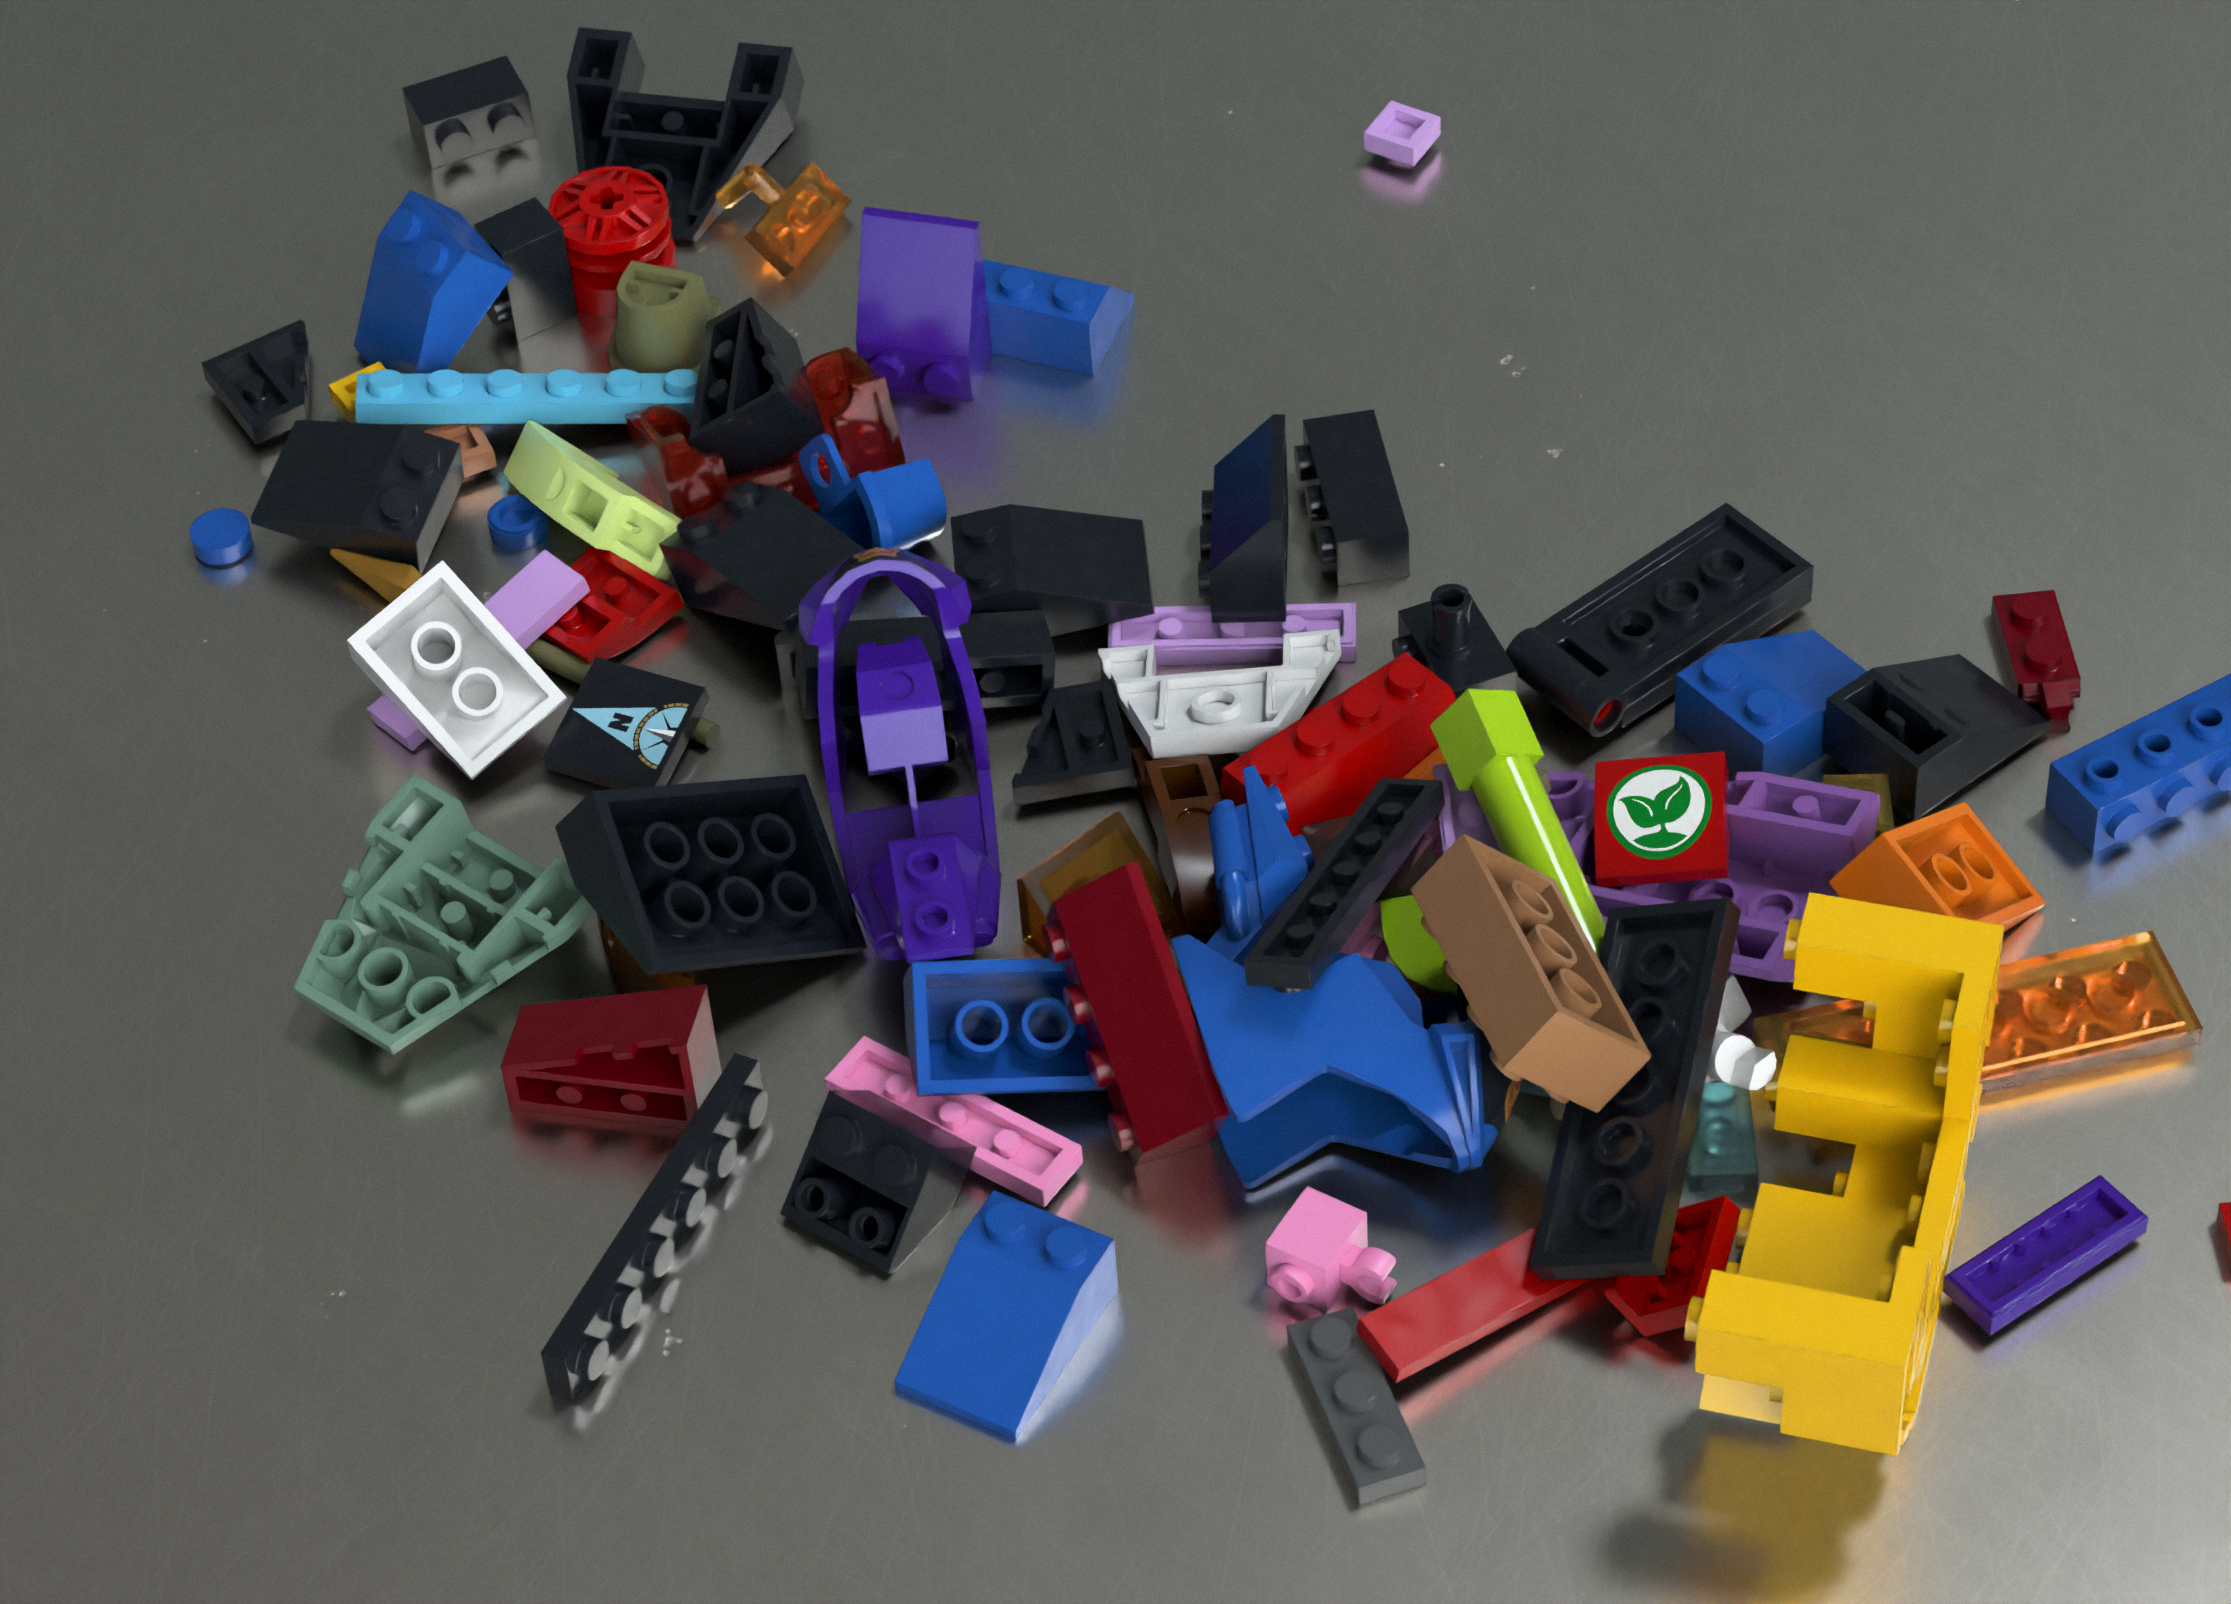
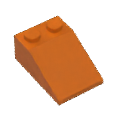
(1942, 868)

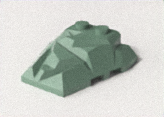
(432, 921)

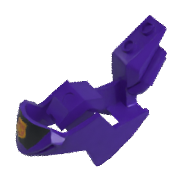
(918, 869)

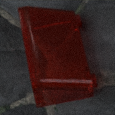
(854, 413)

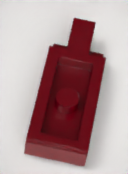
(2038, 653)

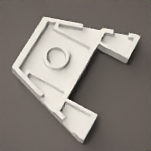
(1218, 708)

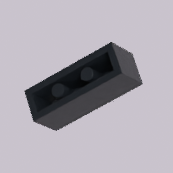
(1353, 498)

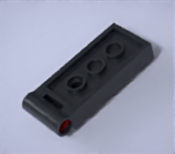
(1633, 633)

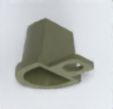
(659, 319)

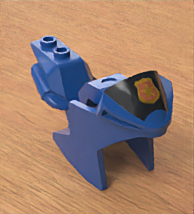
(1332, 1058)

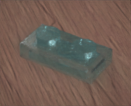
(1723, 1142)

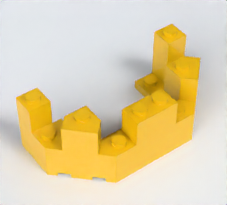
(1845, 1288)

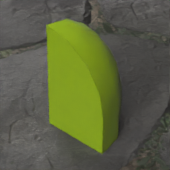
(1413, 947)

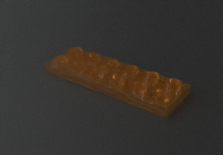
(2060, 1013)

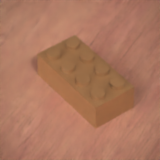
(1529, 975)

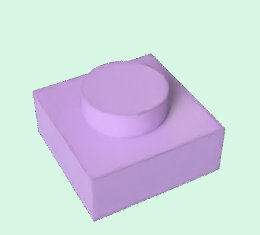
(1402, 133)

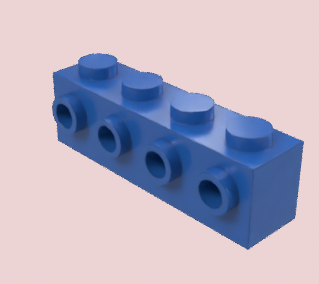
(2145, 769)

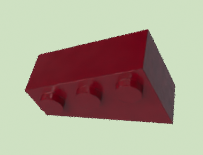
(615, 1057)

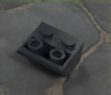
(876, 1177)

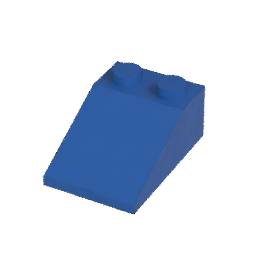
(426, 288)
(1763, 700)
(1008, 1314)

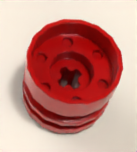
(606, 223)

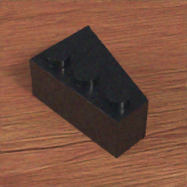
(752, 392)

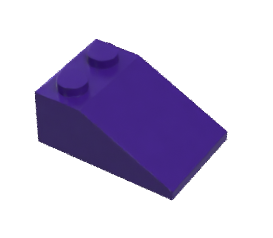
(923, 302)

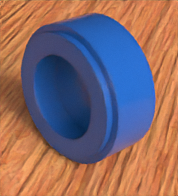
(517, 523)
(221, 536)

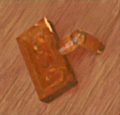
(795, 214)

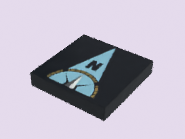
(626, 727)

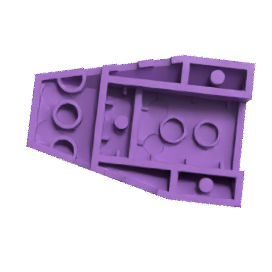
(1783, 844)

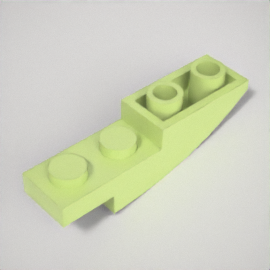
(590, 499)

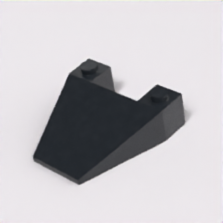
(679, 140)

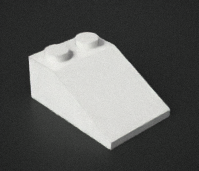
(454, 671)

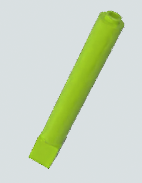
(1494, 755)

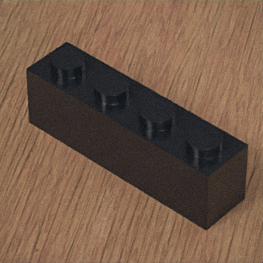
(1006, 650)

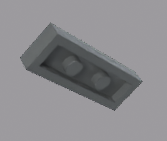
(1356, 1406)

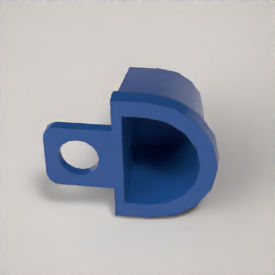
(877, 508)

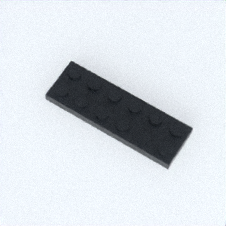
(1625, 1168)

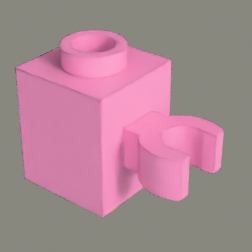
(1322, 1250)

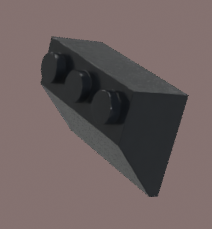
(1247, 530)

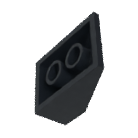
(363, 489)
(754, 555)
(1057, 561)

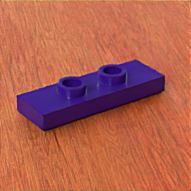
(2045, 1254)

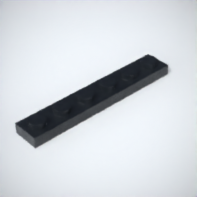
(1343, 884)
(648, 1236)

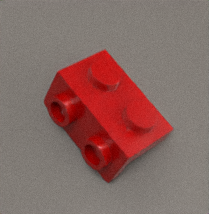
(1698, 1244)

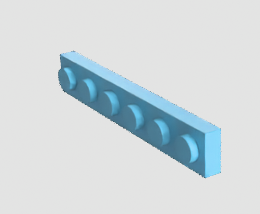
(518, 397)

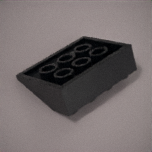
(711, 873)

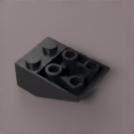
(1927, 728)

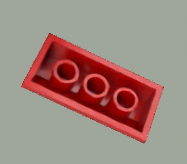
(1347, 744)

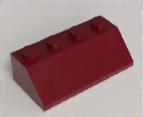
(1134, 1016)

